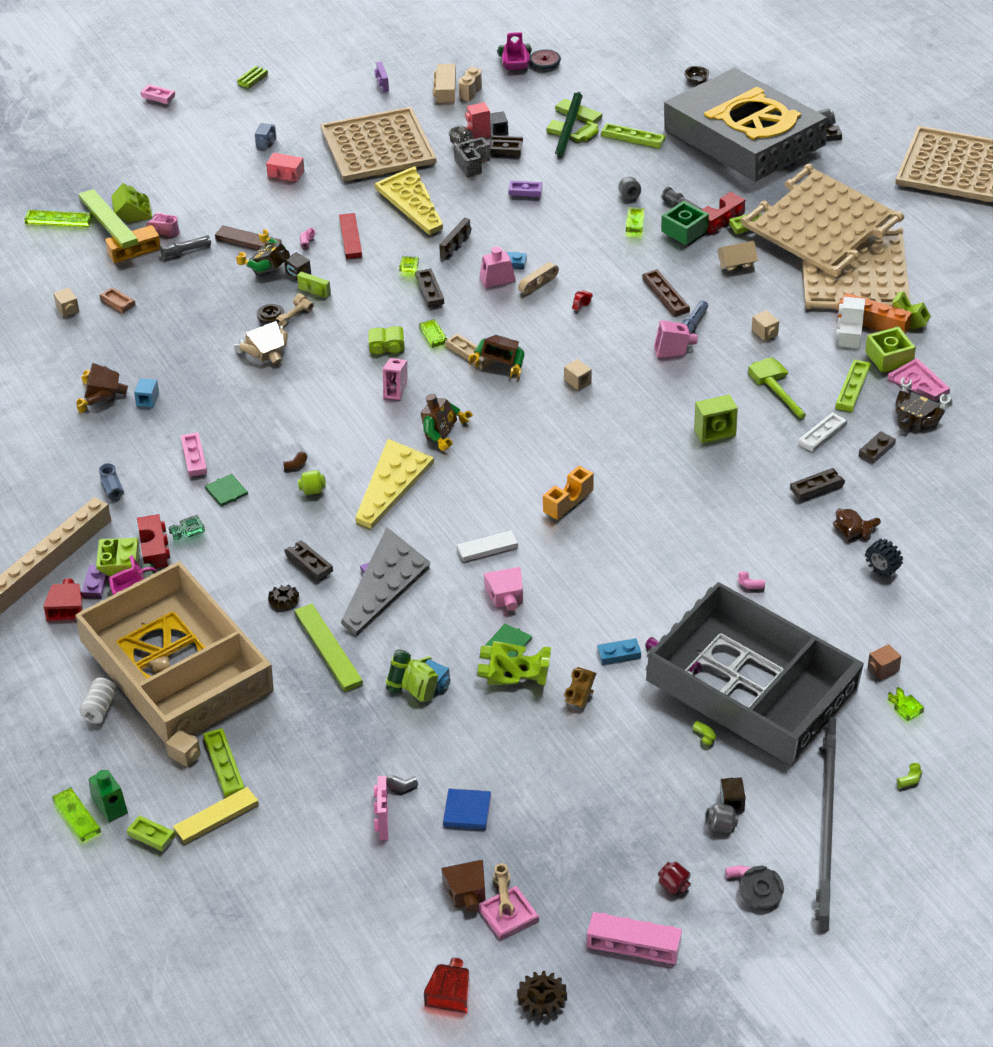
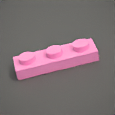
(193, 454)

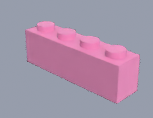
(634, 938)

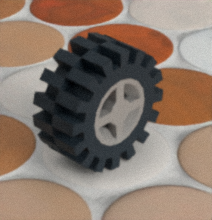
(884, 557)

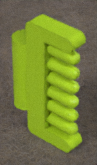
(585, 133)

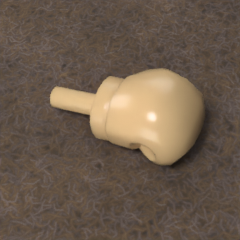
(159, 664)

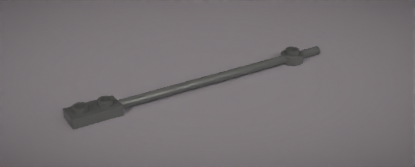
(823, 895)

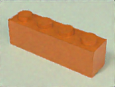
(882, 316)

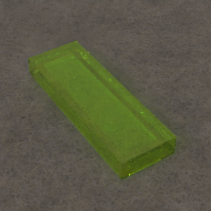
(76, 814)

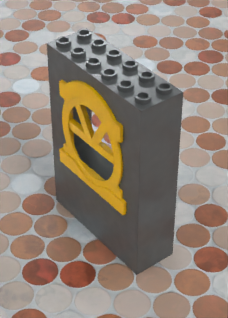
(716, 117)

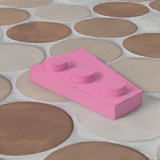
(922, 378)

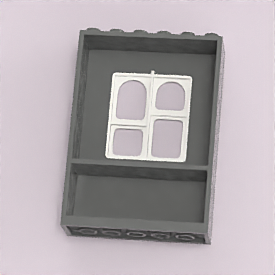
(788, 713)

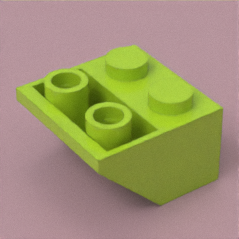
(131, 204)
(115, 553)

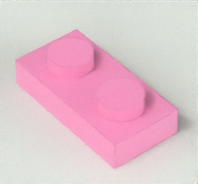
(157, 94)

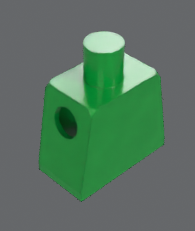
(102, 788)

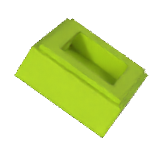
(555, 127)

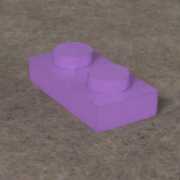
(381, 76)
(525, 188)
(94, 583)

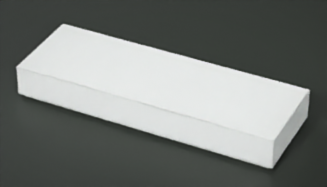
(822, 432)
(487, 546)

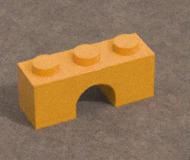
(559, 501)

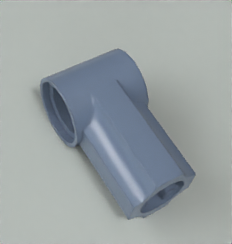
(110, 481)

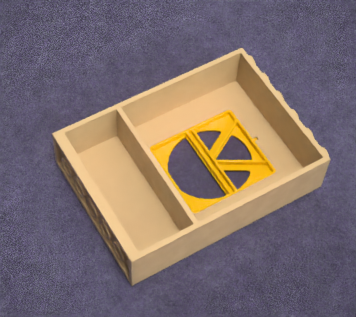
(197, 690)

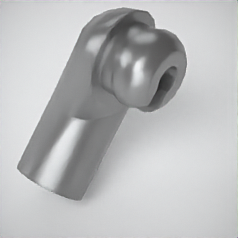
(401, 785)

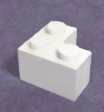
(850, 322)

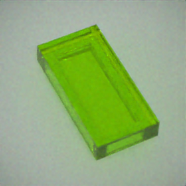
(433, 333)

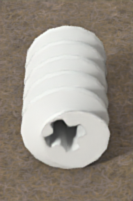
(97, 700)

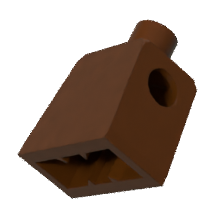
(465, 884)

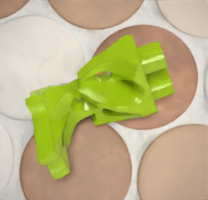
(501, 663)

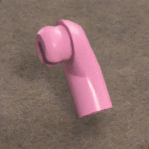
(306, 237)
(748, 583)

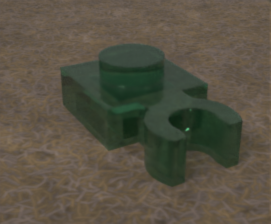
(189, 527)

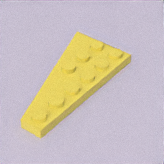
(412, 198)
(394, 475)

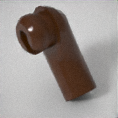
(297, 462)

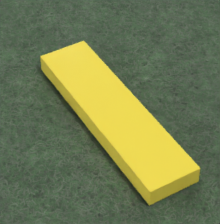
(215, 815)

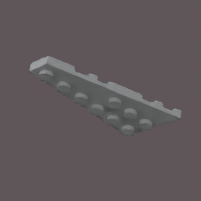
(386, 576)

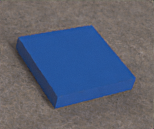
(467, 808)

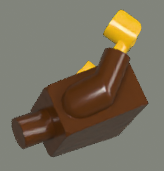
(101, 386)

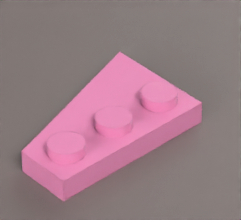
(381, 808)

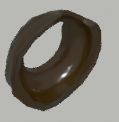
(696, 71)

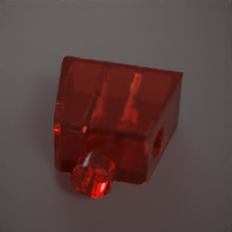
(449, 987)

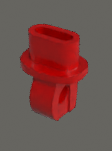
(581, 299)

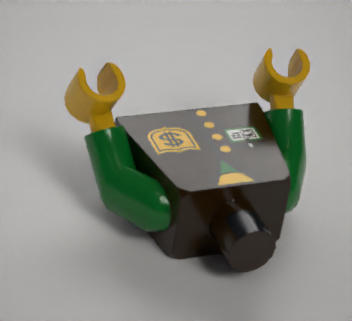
(267, 258)

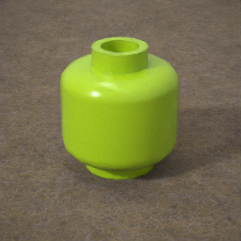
(312, 482)

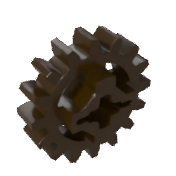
(542, 994)

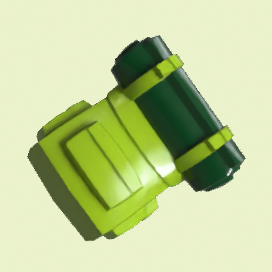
(412, 676)

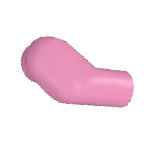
(736, 871)

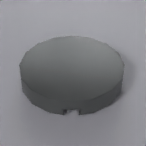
(761, 888)

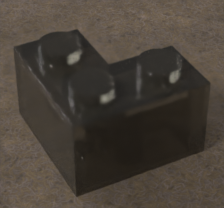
(471, 156)

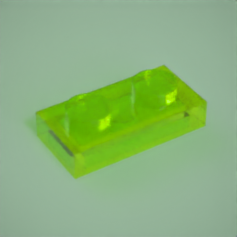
(635, 219)

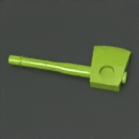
(767, 372)

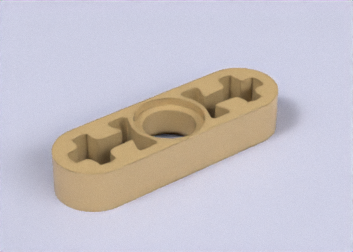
(532, 283)

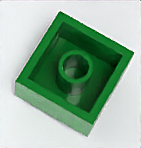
(684, 222)

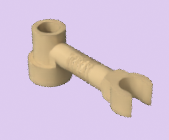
(301, 303)
(502, 881)

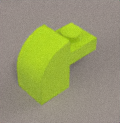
(920, 313)

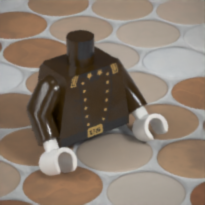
(917, 411)

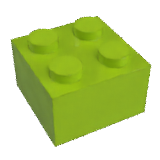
(889, 349)
(715, 418)

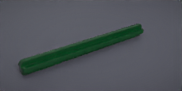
(568, 124)

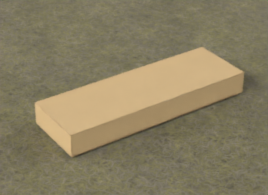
(465, 348)

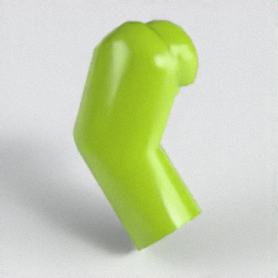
(707, 731)
(912, 778)

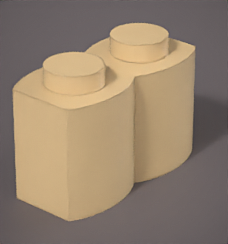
(470, 84)

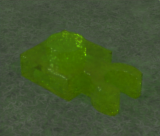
(907, 706)

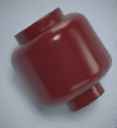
(674, 878)

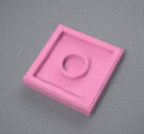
(504, 926)

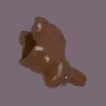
(853, 525)

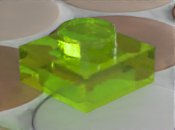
(409, 264)

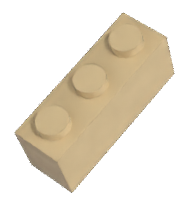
(444, 83)

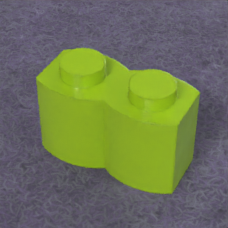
(386, 340)

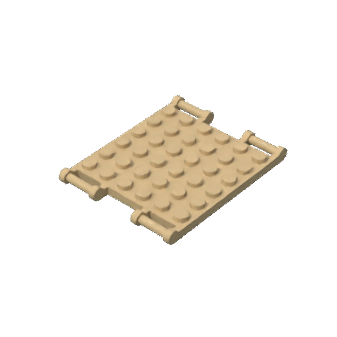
(821, 220)
(874, 275)

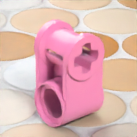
(165, 224)

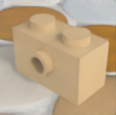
(737, 255)

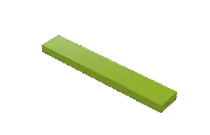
(328, 647)

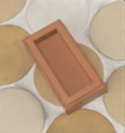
(117, 300)

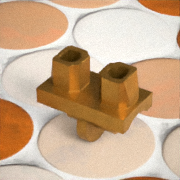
(580, 687)

